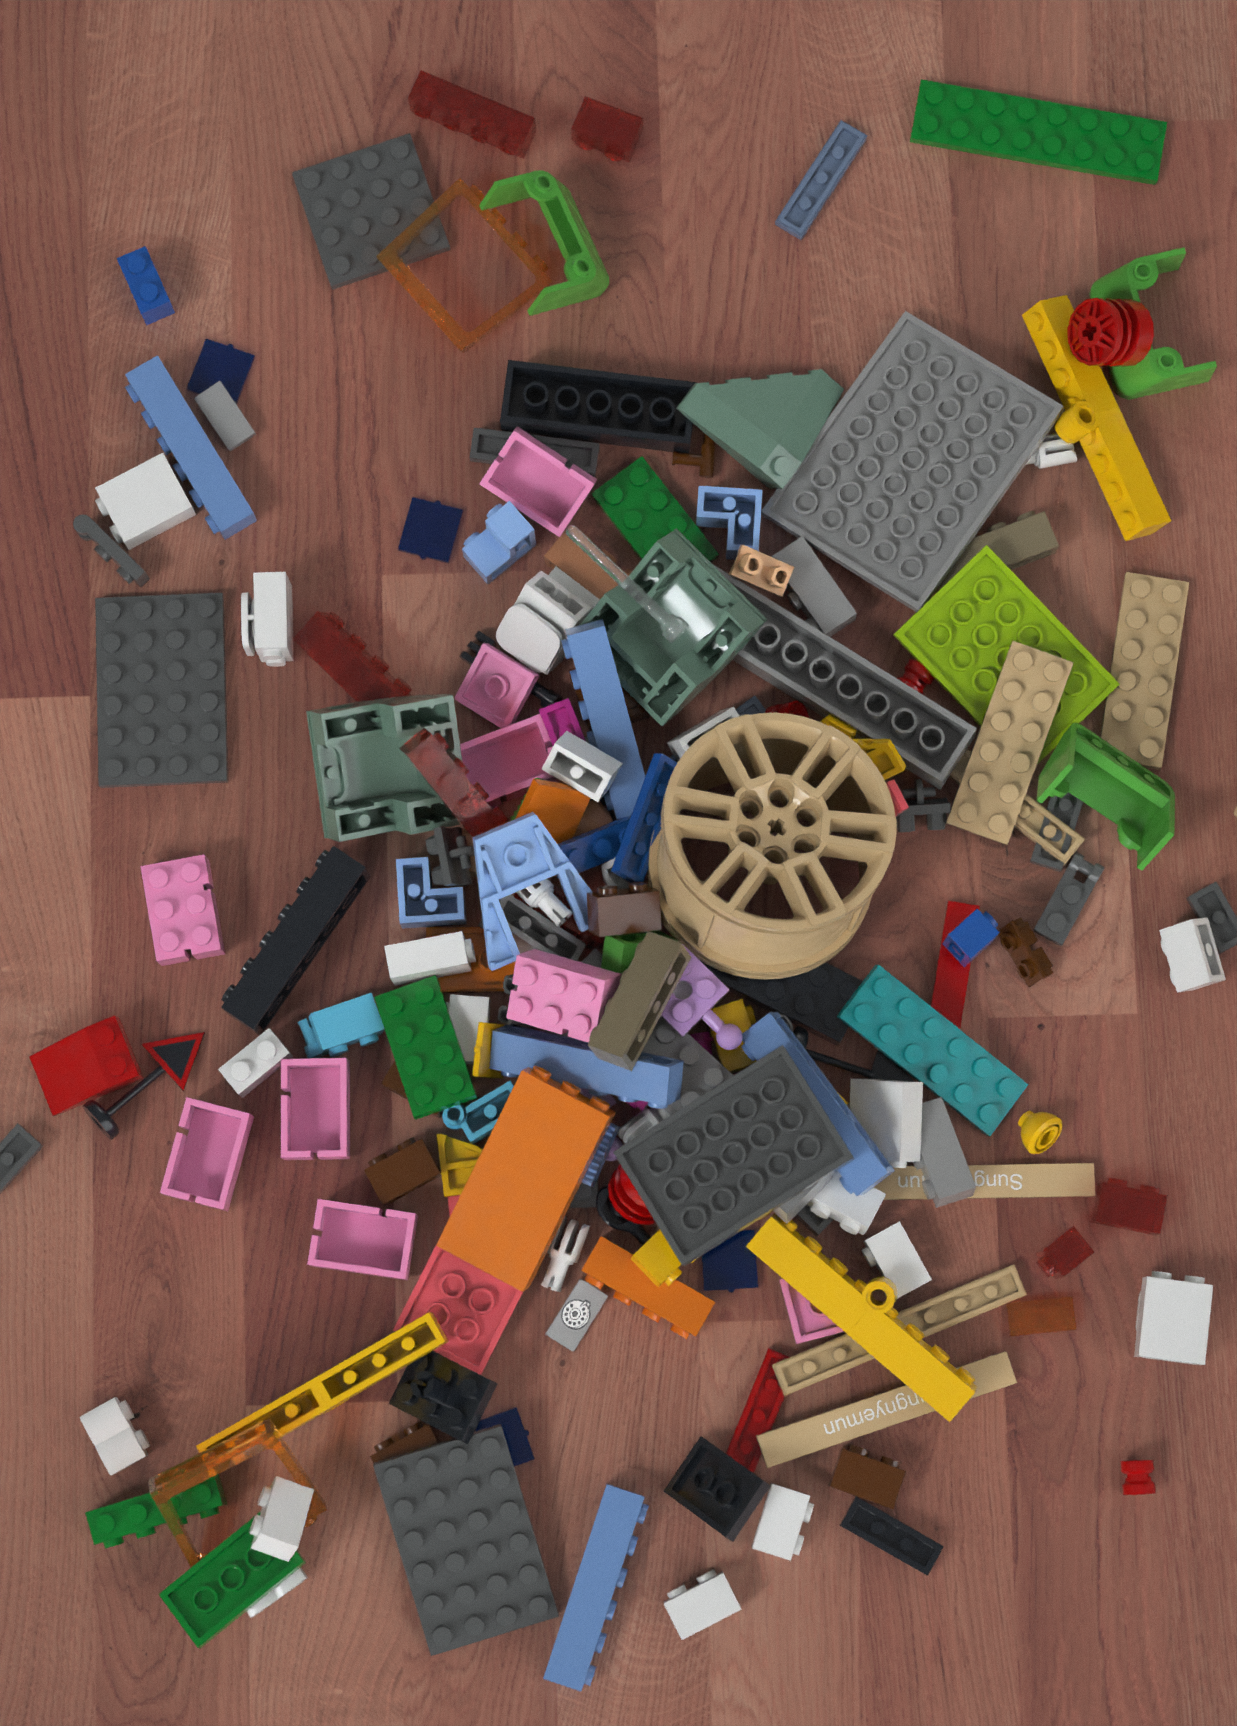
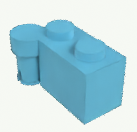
(342, 1026)
(480, 1116)

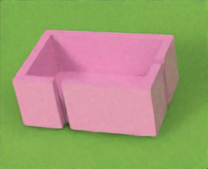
(538, 481)
(508, 759)
(181, 910)
(560, 993)
(318, 1111)
(209, 1157)
(362, 1240)

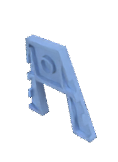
(514, 859)

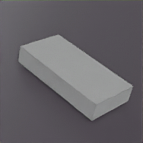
(225, 416)

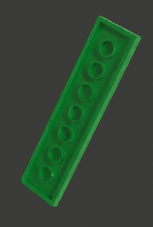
(1038, 132)

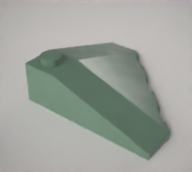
(764, 421)

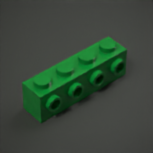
(142, 1514)

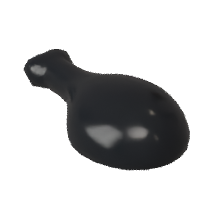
(616, 1220)

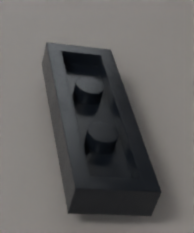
(891, 1535)

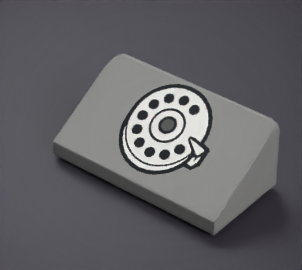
(576, 1315)

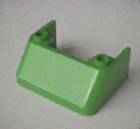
(583, 264)
(1162, 367)
(1113, 787)

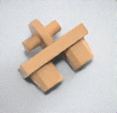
(761, 570)

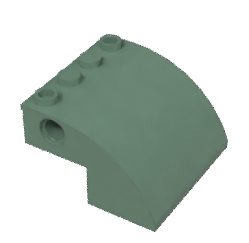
(684, 584)
(365, 777)

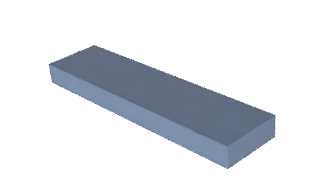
(821, 180)

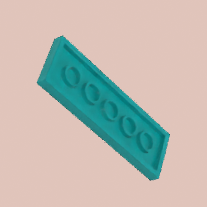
(932, 1050)

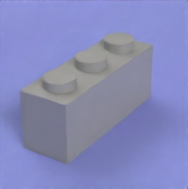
(815, 590)
(537, 932)
(942, 1158)

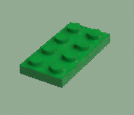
(647, 510)
(425, 1047)
(225, 1585)

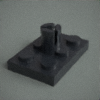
(444, 1395)
(717, 1488)

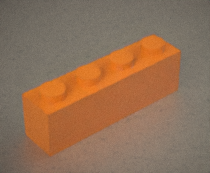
(674, 1303)

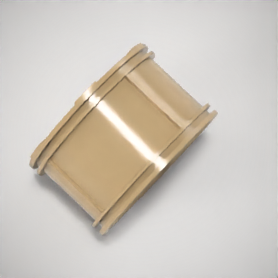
(818, 779)

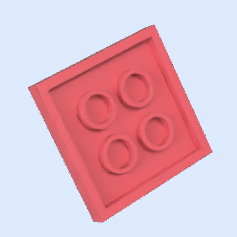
(467, 1305)

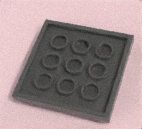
(363, 205)

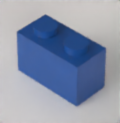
(145, 285)
(971, 937)

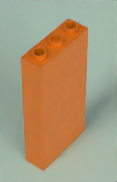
(526, 1177)

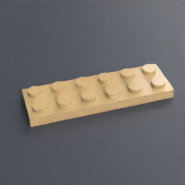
(1144, 666)
(1009, 742)

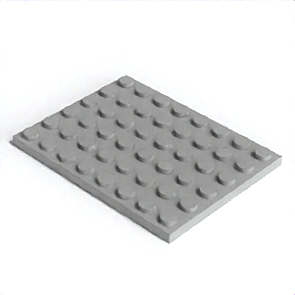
(913, 461)

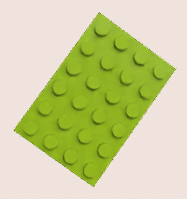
(969, 629)

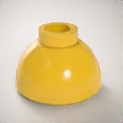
(1039, 1130)

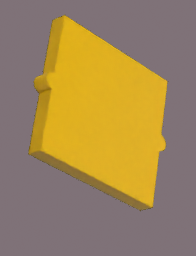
(483, 1050)

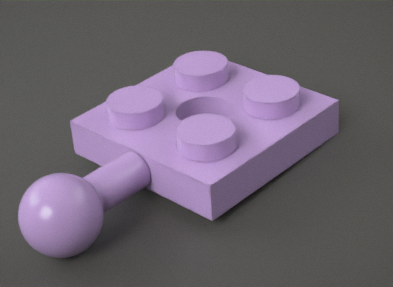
(706, 993)

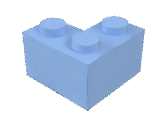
(731, 509)
(501, 544)
(420, 903)

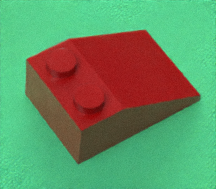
(86, 1065)

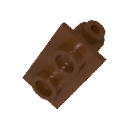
(1031, 965)

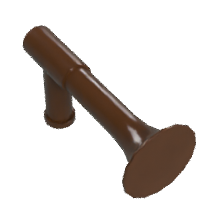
(704, 460)

